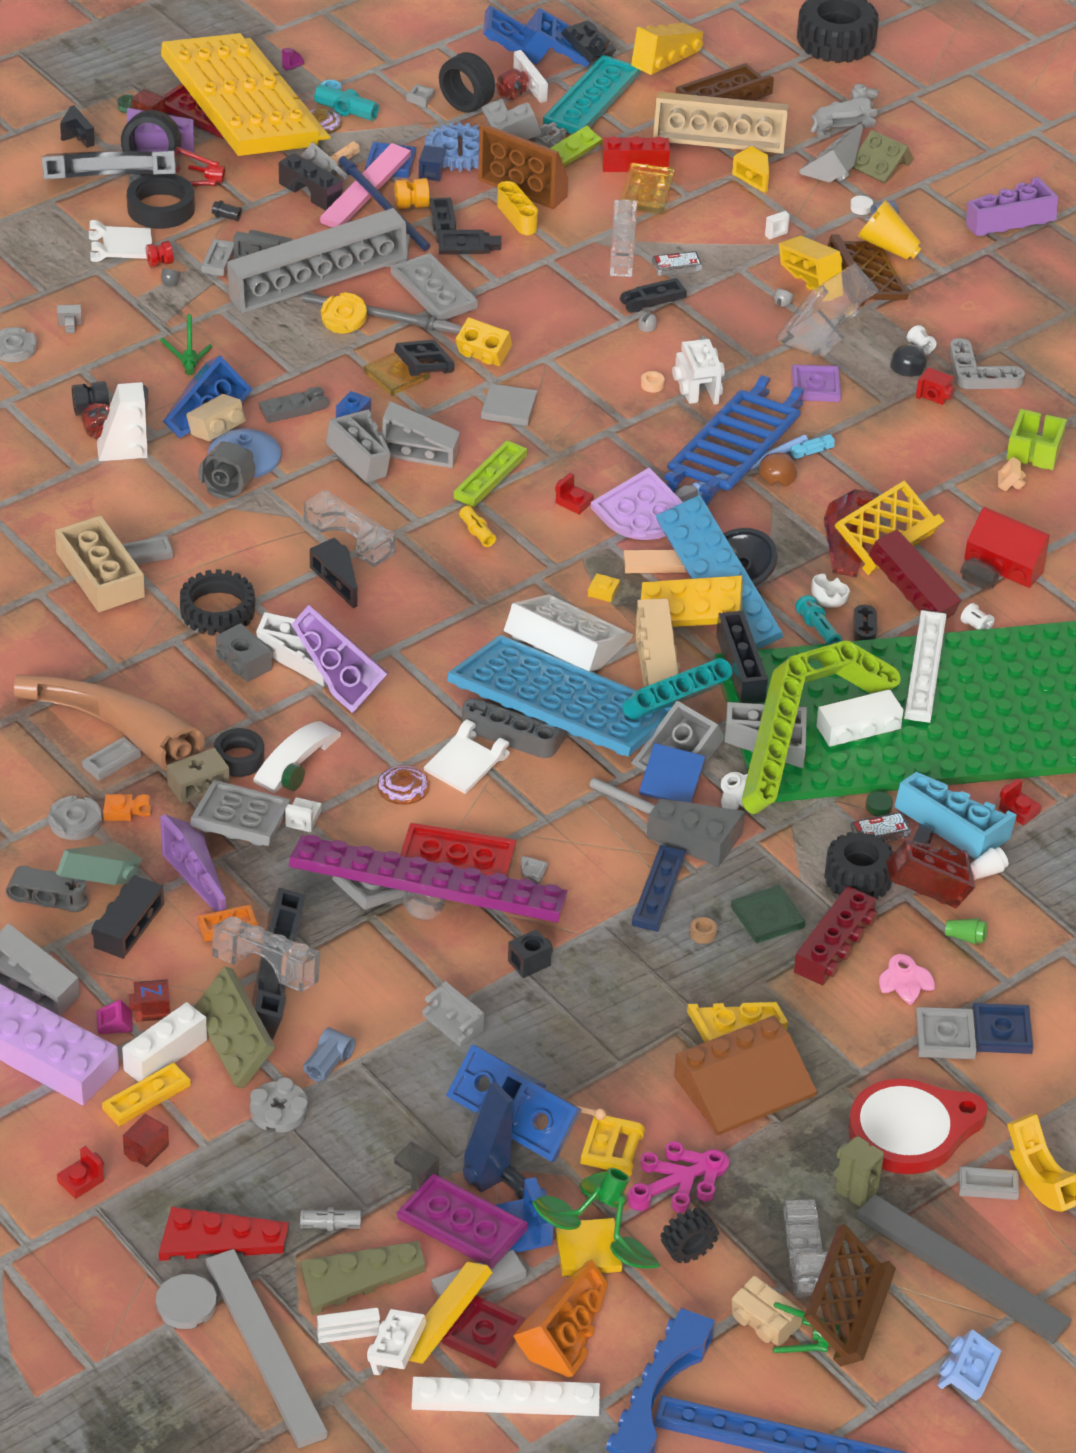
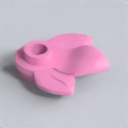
(905, 981)

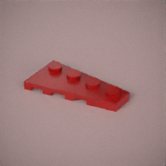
(205, 1232)

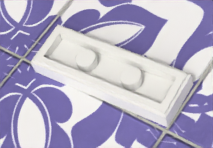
(536, 83)

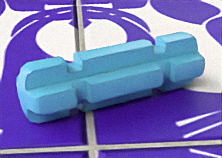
(812, 446)

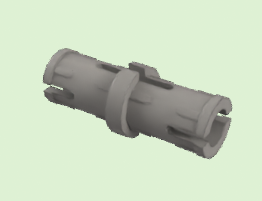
(330, 1219)

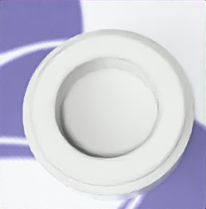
(861, 205)

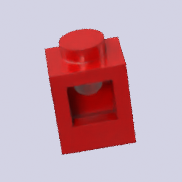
(935, 386)

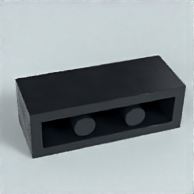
(128, 916)

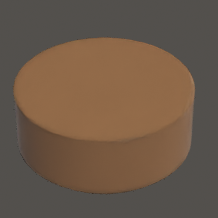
(703, 930)

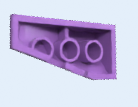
(342, 663)
(190, 857)

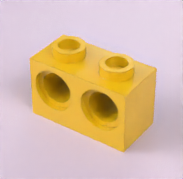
(484, 338)

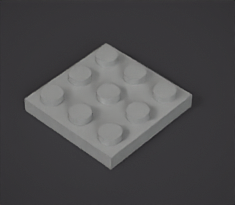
(240, 813)

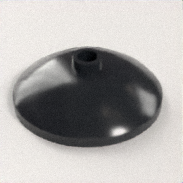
(754, 551)

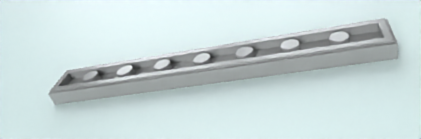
(266, 1349)

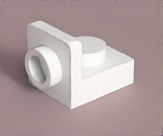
(302, 814)

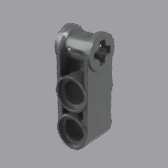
(46, 889)

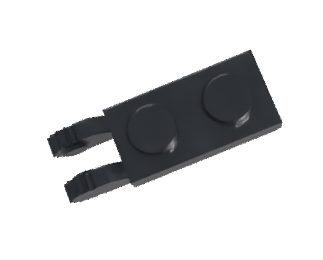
(442, 215)
(653, 294)

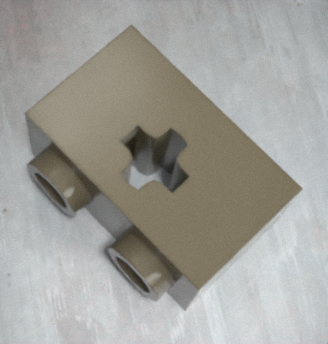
(194, 775)

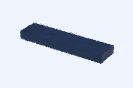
(659, 888)

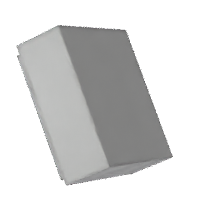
(420, 95)

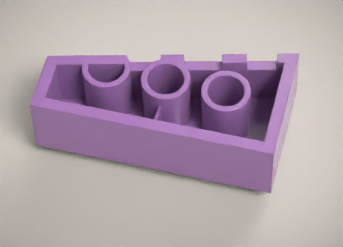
(1012, 208)

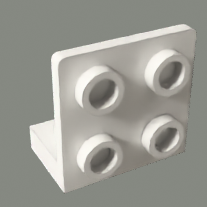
(704, 363)

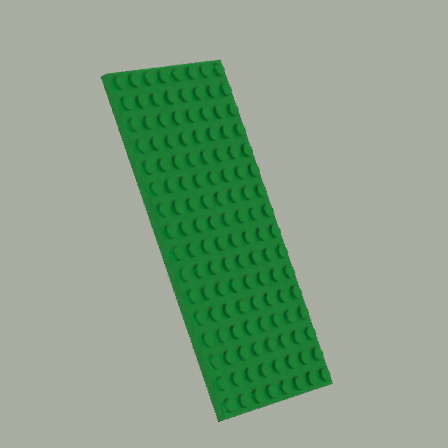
(996, 714)

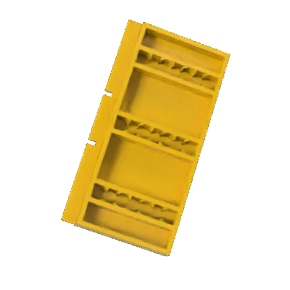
(242, 94)

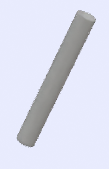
(621, 795)

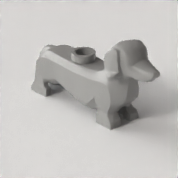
(846, 113)

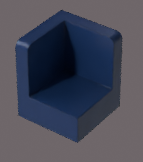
(431, 163)

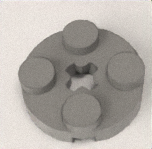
(278, 1092)

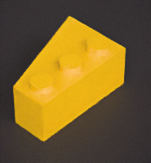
(810, 260)

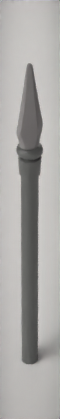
(421, 321)

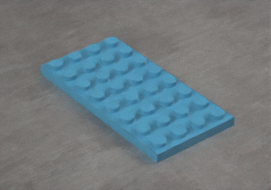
(555, 694)

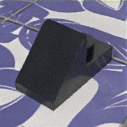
(77, 126)

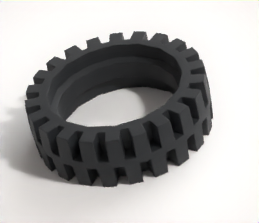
(217, 583)

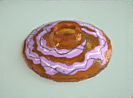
(403, 785)

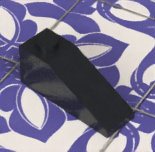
(333, 565)

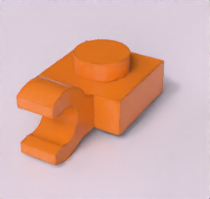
(122, 807)

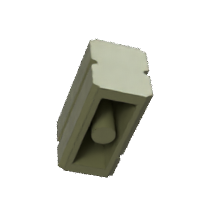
(858, 1170)

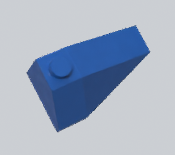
(210, 382)

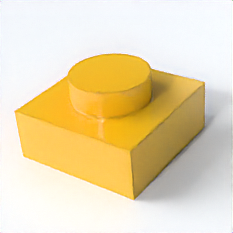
(603, 587)

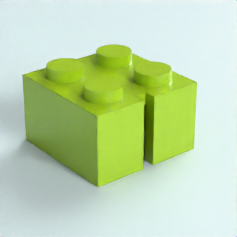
(1029, 446)

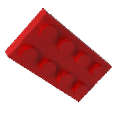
(459, 848)

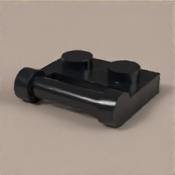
(424, 351)

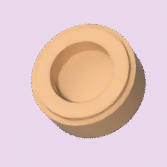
(652, 381)

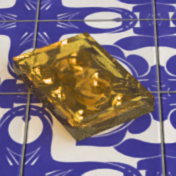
(648, 187)

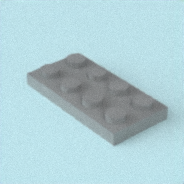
(434, 287)

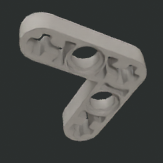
(974, 377)

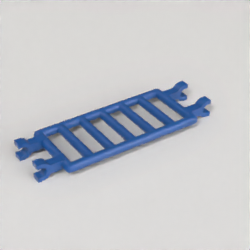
(755, 396)

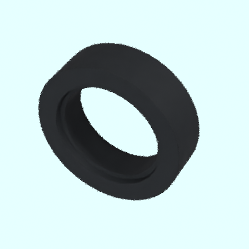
(165, 216)

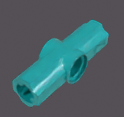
(346, 102)

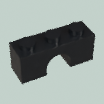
(298, 173)

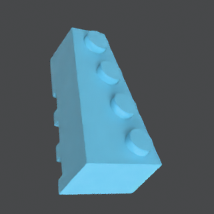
(954, 815)

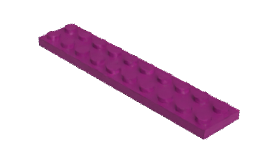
(428, 878)

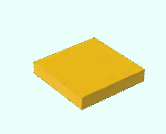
(585, 1243)

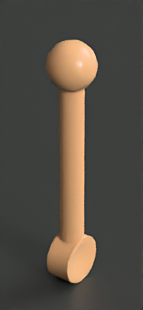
(599, 1113)

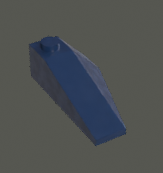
(489, 1140)

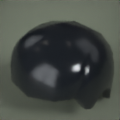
(908, 360)

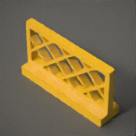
(915, 534)

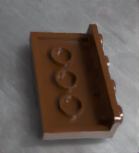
(734, 83)

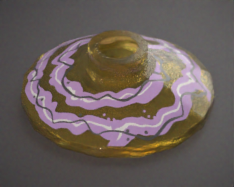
(328, 118)

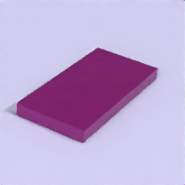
(462, 1220)

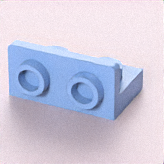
(969, 1364)

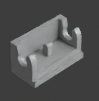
(454, 1014)

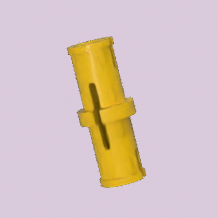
(477, 526)

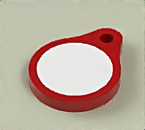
(915, 1123)

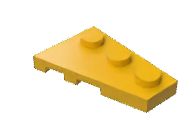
(720, 1020)

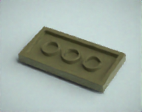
(234, 1027)

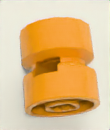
(411, 193)

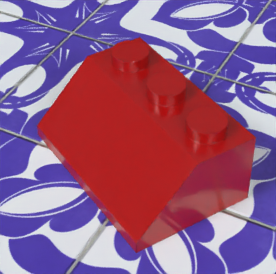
(620, 152)
(1009, 546)

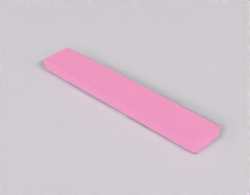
(356, 196)

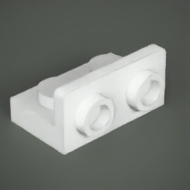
(395, 1340)

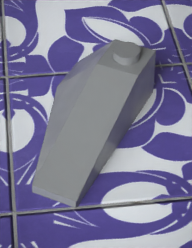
(836, 159)

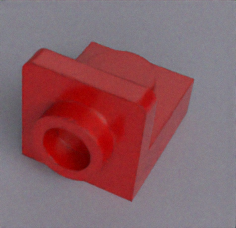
(571, 496)
(1017, 802)
(82, 1174)

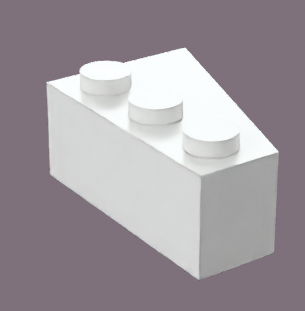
(125, 426)

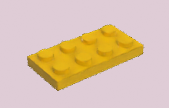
(697, 600)

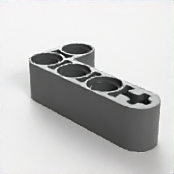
(519, 730)

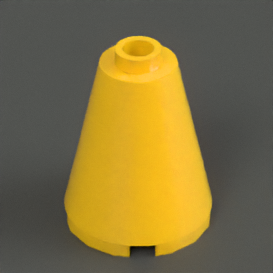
(890, 233)

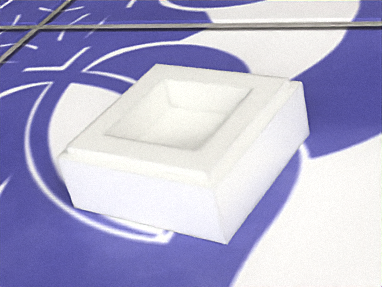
(777, 225)

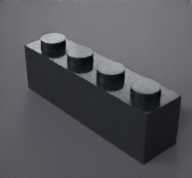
(742, 654)

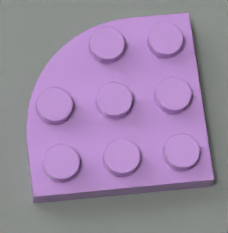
(634, 506)

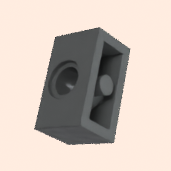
(243, 652)

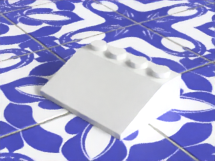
(565, 631)

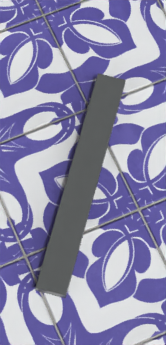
(964, 1268)

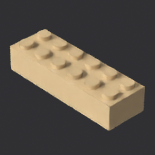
(721, 122)

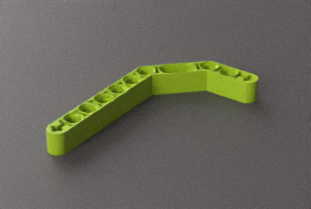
(783, 703)

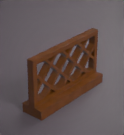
(863, 248)
(863, 1306)

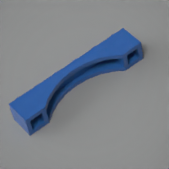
(684, 1346)

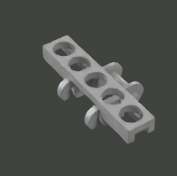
(548, 129)

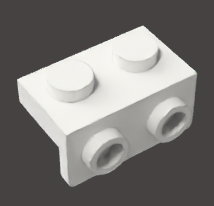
(688, 385)

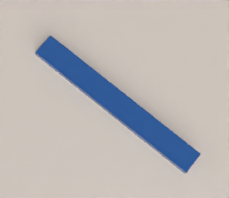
(752, 1431)

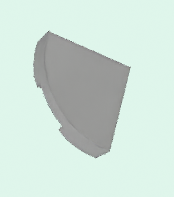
(533, 869)

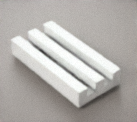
(348, 1325)

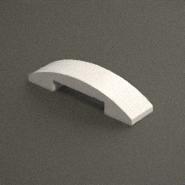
(294, 750)

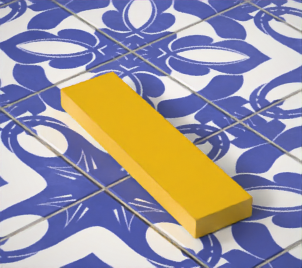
(449, 1308)

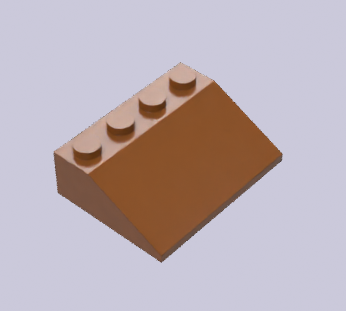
(529, 165)
(744, 1075)

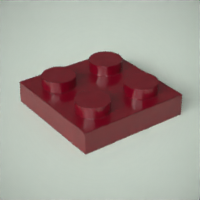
(484, 1331)

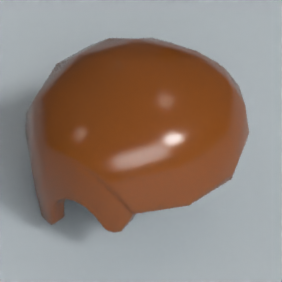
(778, 468)

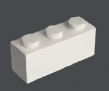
(859, 717)
(165, 1042)

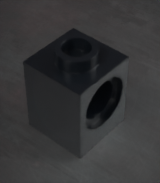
(530, 953)

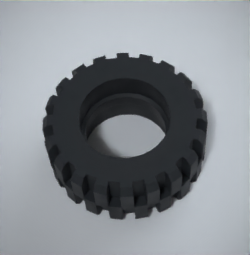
(837, 29)

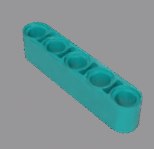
(677, 688)

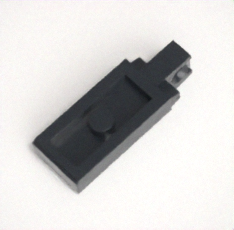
(467, 242)

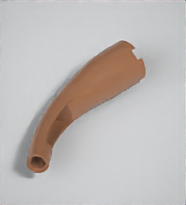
(149, 726)

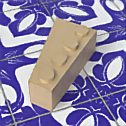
(655, 641)

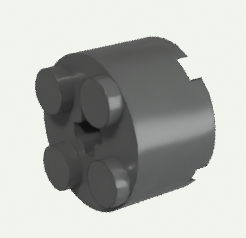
(227, 470)

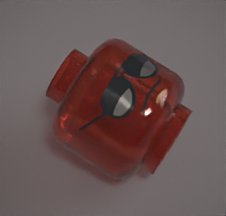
(512, 84)
(93, 419)

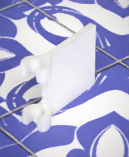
(118, 241)
(463, 761)

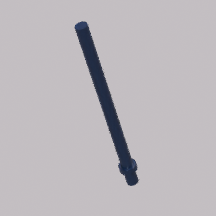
(351, 169)

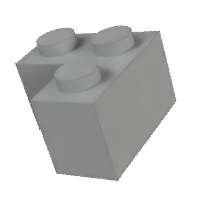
(517, 121)

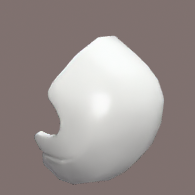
(829, 593)

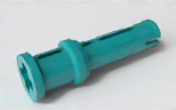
(815, 617)

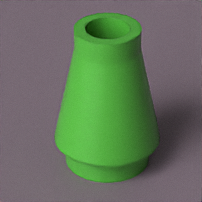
(968, 930)

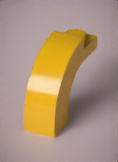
(1037, 1167)

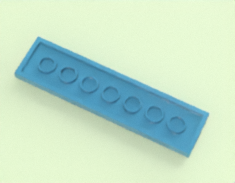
(708, 555)

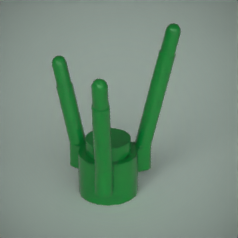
(822, 1344)

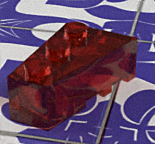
(932, 872)

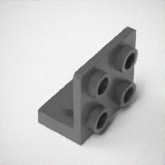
(255, 241)

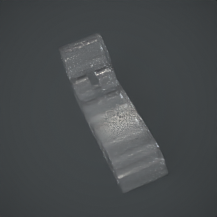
(803, 1245)

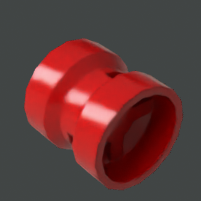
(159, 254)

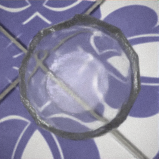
(423, 906)

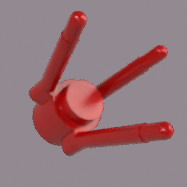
(213, 171)

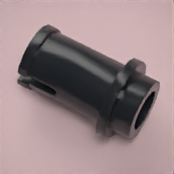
(226, 211)
(514, 1180)

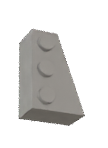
(419, 437)
(359, 444)
(743, 726)
(35, 973)

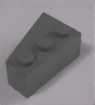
(697, 828)

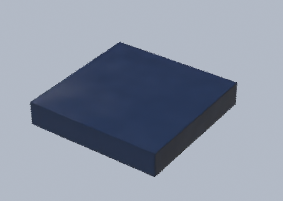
(1002, 1028)

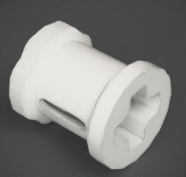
(918, 336)
(976, 618)

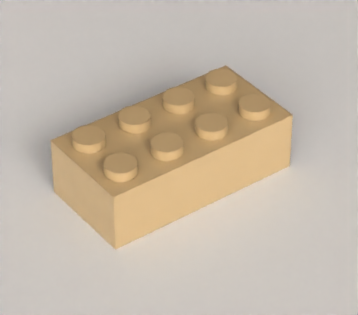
(99, 563)

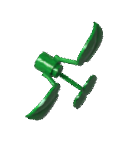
(608, 1189)

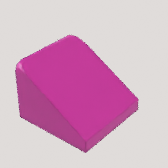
(114, 1018)

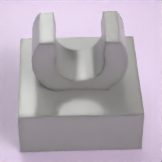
(69, 317)

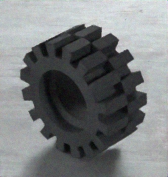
(689, 1235)

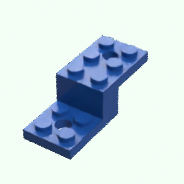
(533, 38)
(528, 1097)

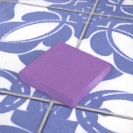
(818, 382)

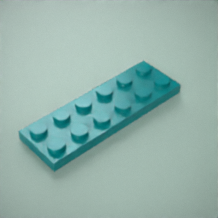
(592, 94)

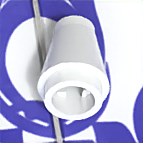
(989, 863)

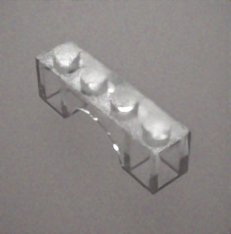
(623, 238)
(329, 513)
(292, 961)

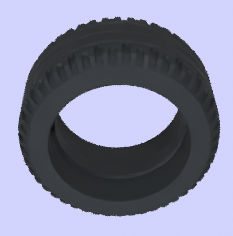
(454, 89)
(155, 117)

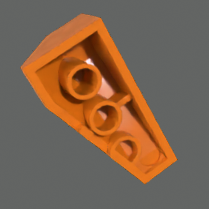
(561, 1325)

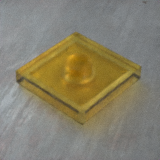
(393, 374)

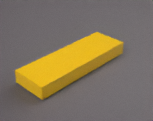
(146, 1094)

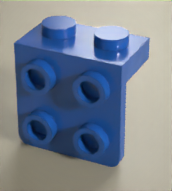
(539, 1230)

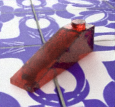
(842, 555)

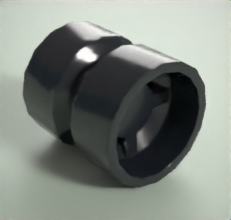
(84, 396)

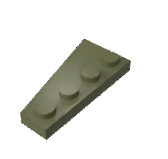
(344, 1275)

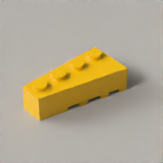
(664, 46)

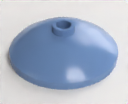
(263, 446)

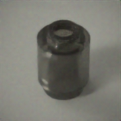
(979, 573)

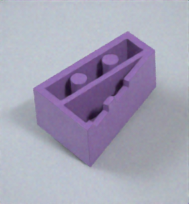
(153, 137)

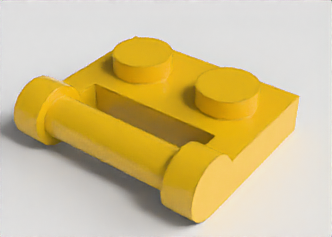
(603, 1141)

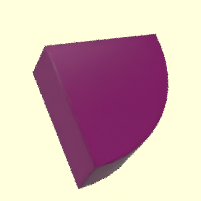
(291, 59)

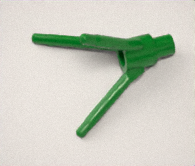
(189, 357)

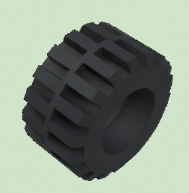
(859, 863)

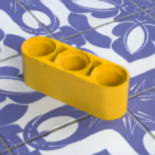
(517, 207)

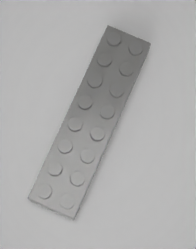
(317, 260)

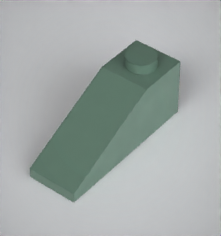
(100, 863)

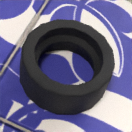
(241, 738)

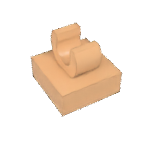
(1011, 475)

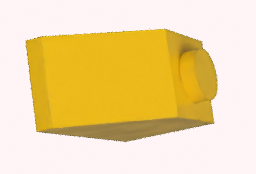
(752, 167)

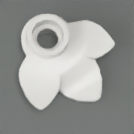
(733, 793)

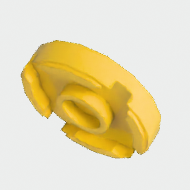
(343, 313)

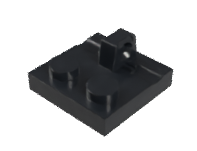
(588, 41)

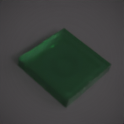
(767, 914)

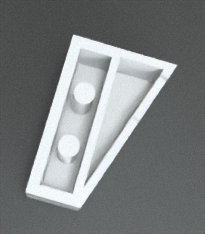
(286, 646)

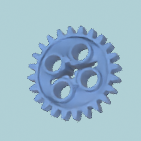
(448, 138)

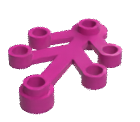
(712, 1163)

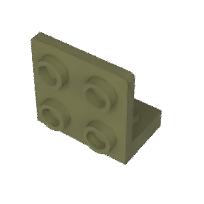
(881, 156)

